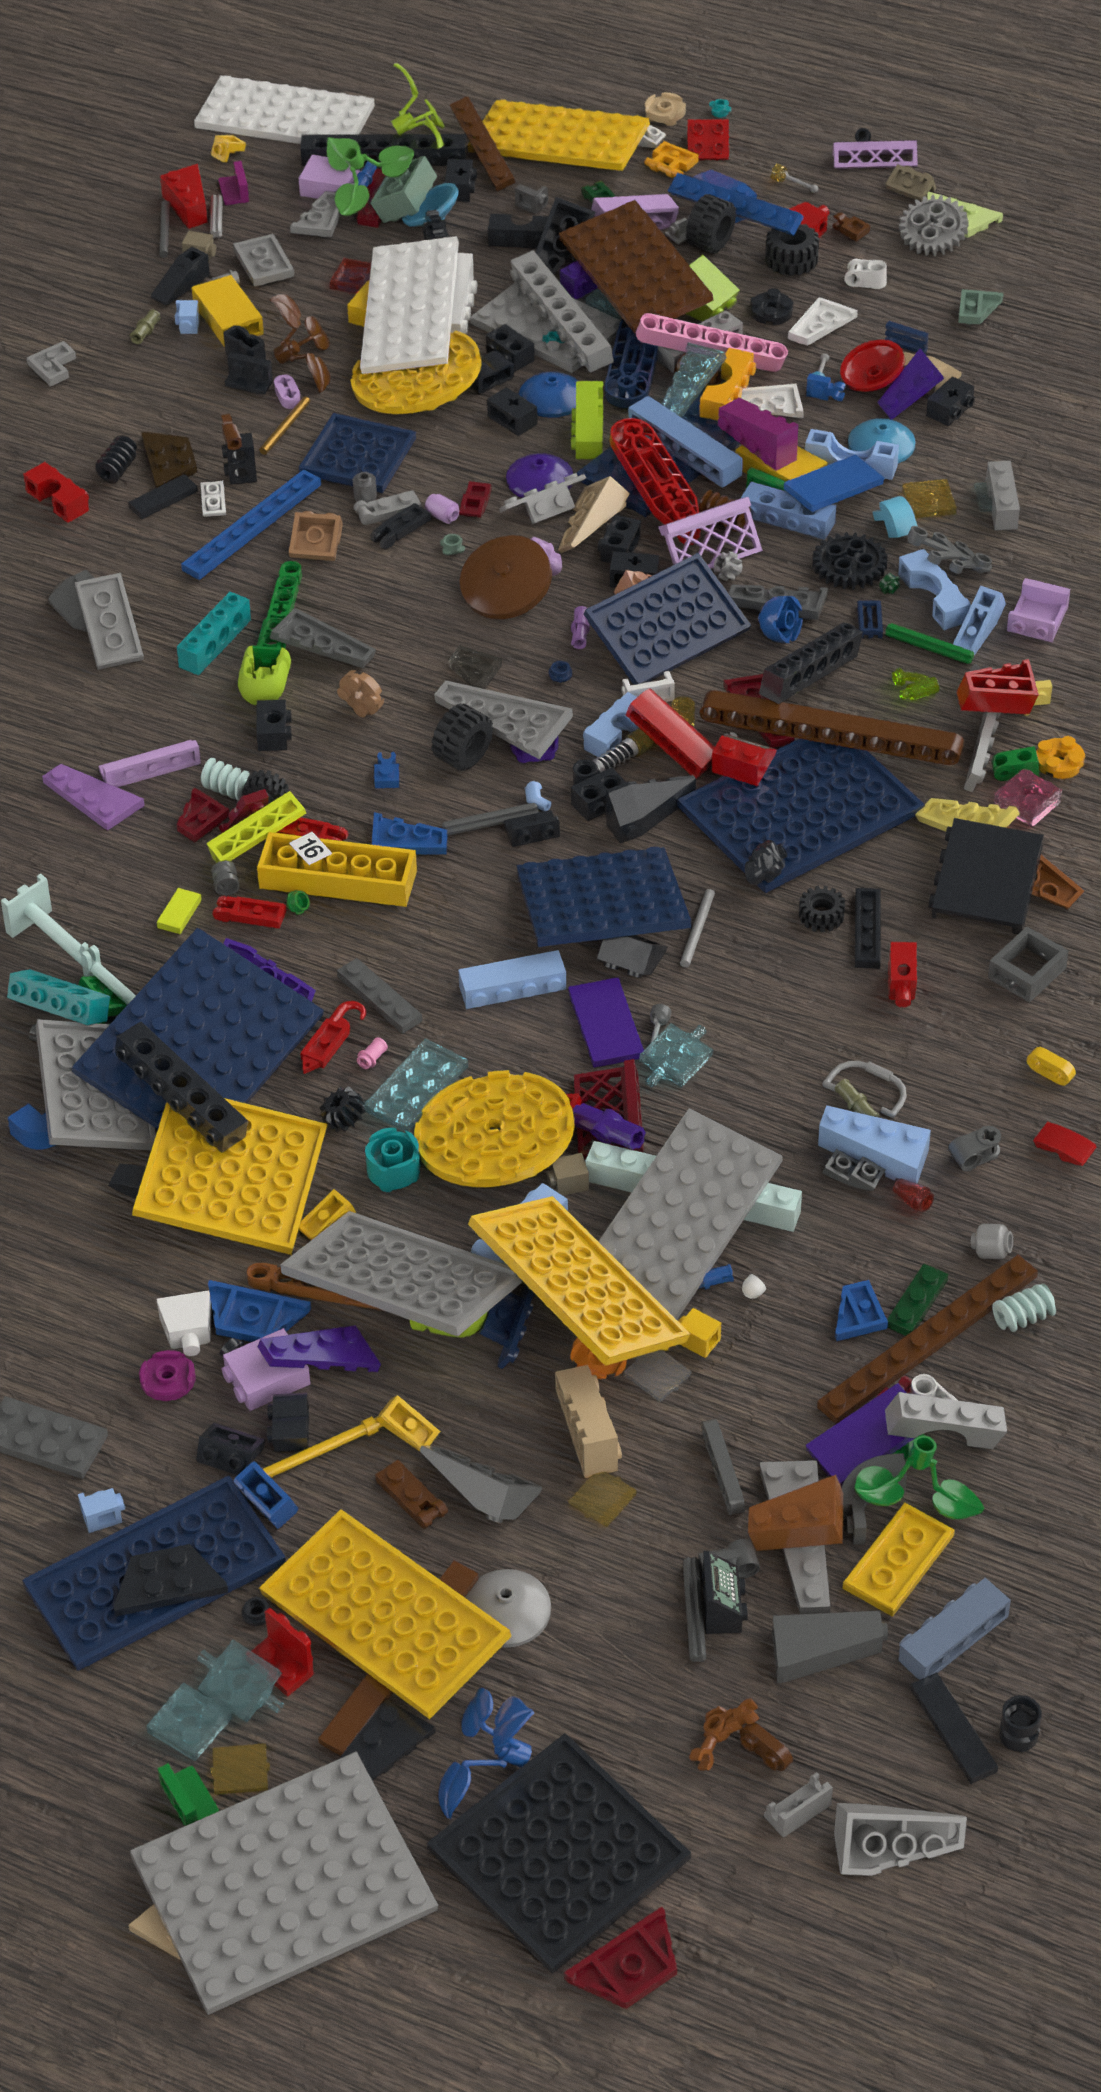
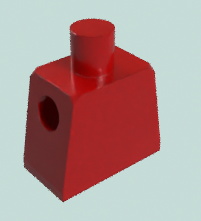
(813, 216)
(902, 980)

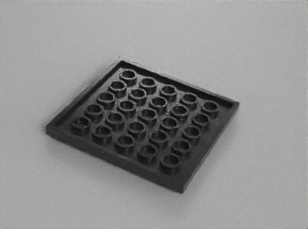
(559, 1852)

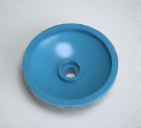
(440, 198)
(883, 430)

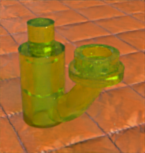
(922, 685)

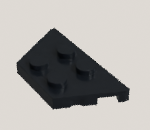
(167, 1579)

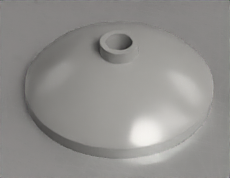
(525, 1610)

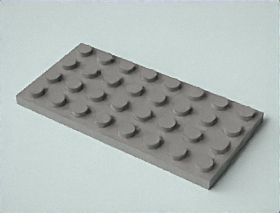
(688, 1208)
(402, 1273)

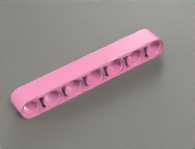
(677, 334)

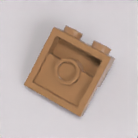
(315, 536)

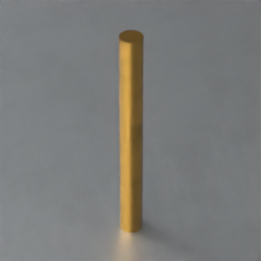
(286, 423)

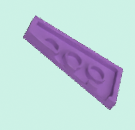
(93, 797)

